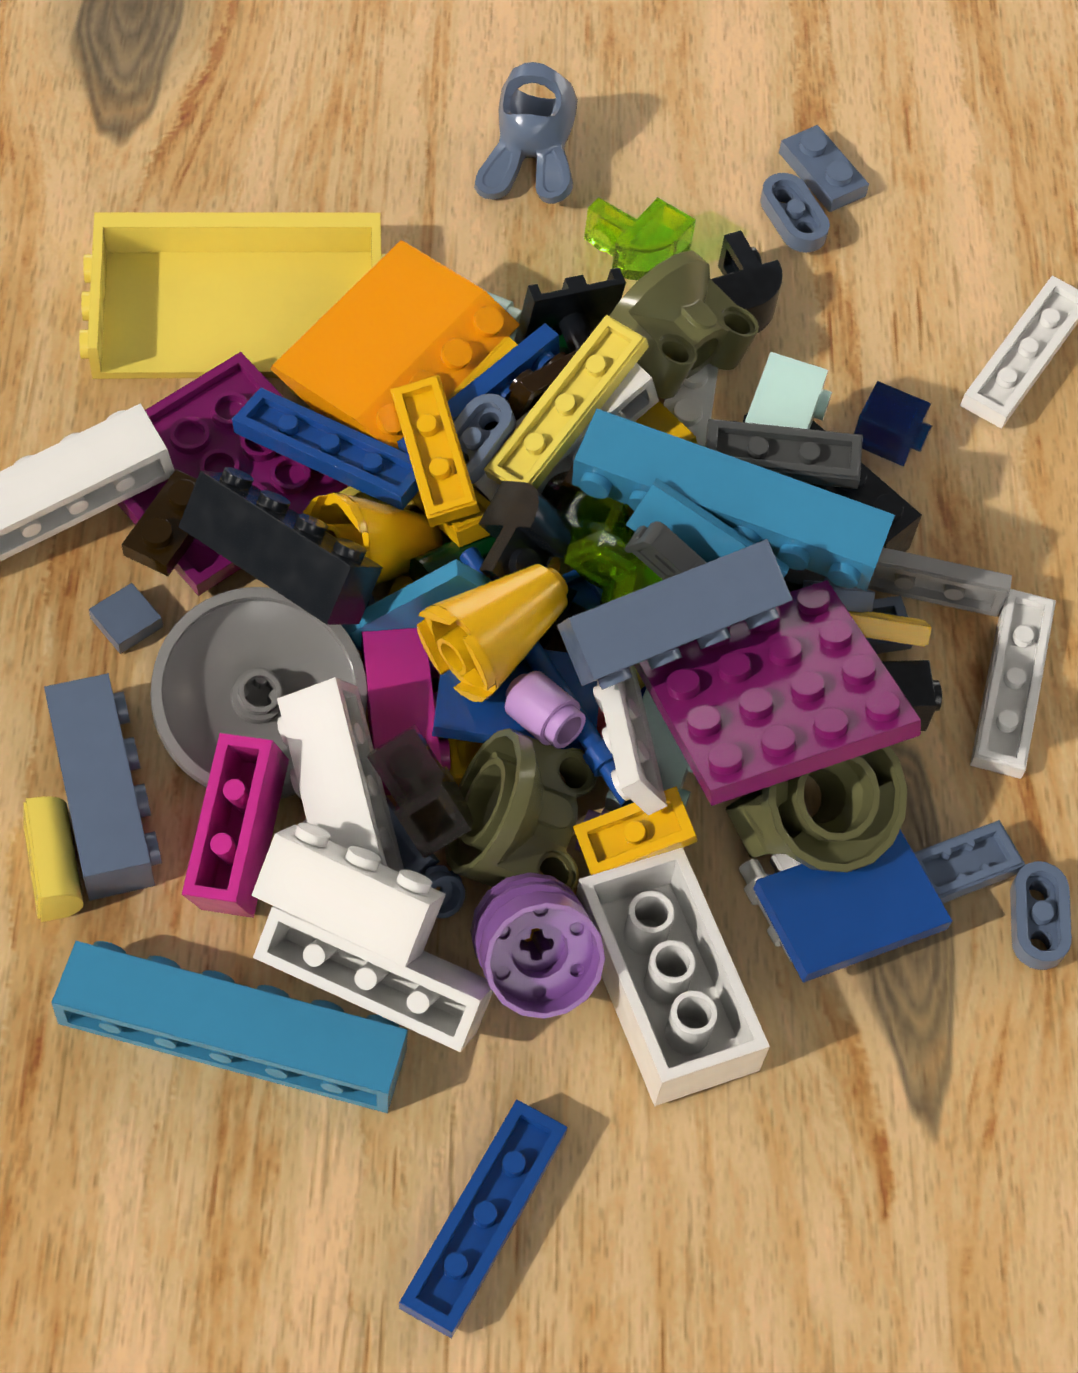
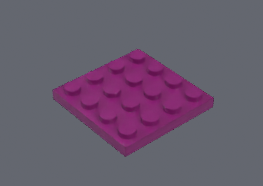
(201, 437)
(780, 698)

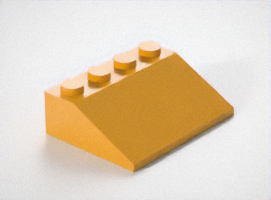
(388, 331)

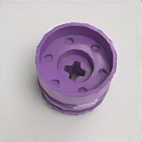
(558, 964)

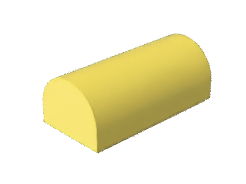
(51, 858)

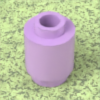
(544, 709)

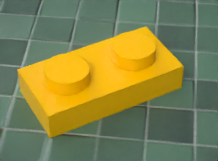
(632, 835)

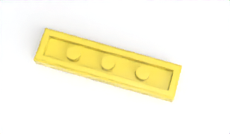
(568, 404)

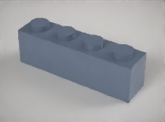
(674, 613)
(100, 787)

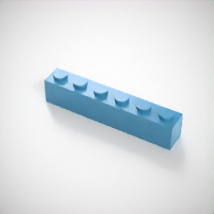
(801, 521)
(231, 1025)

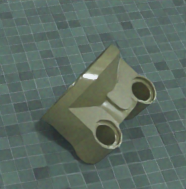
(684, 322)
(520, 810)
(853, 826)

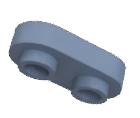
(800, 217)
(480, 444)
(1040, 919)

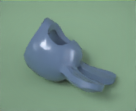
(531, 130)

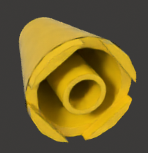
(383, 530)
(492, 628)

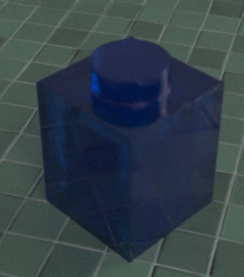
(893, 423)

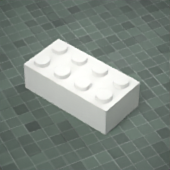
(672, 977)

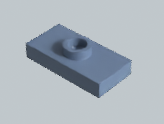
(970, 861)

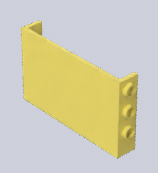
(201, 286)

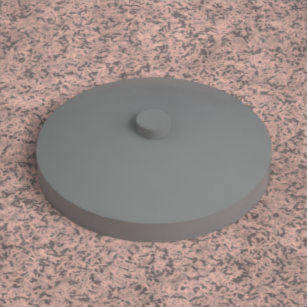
(230, 666)

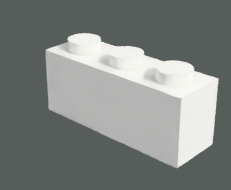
(349, 893)

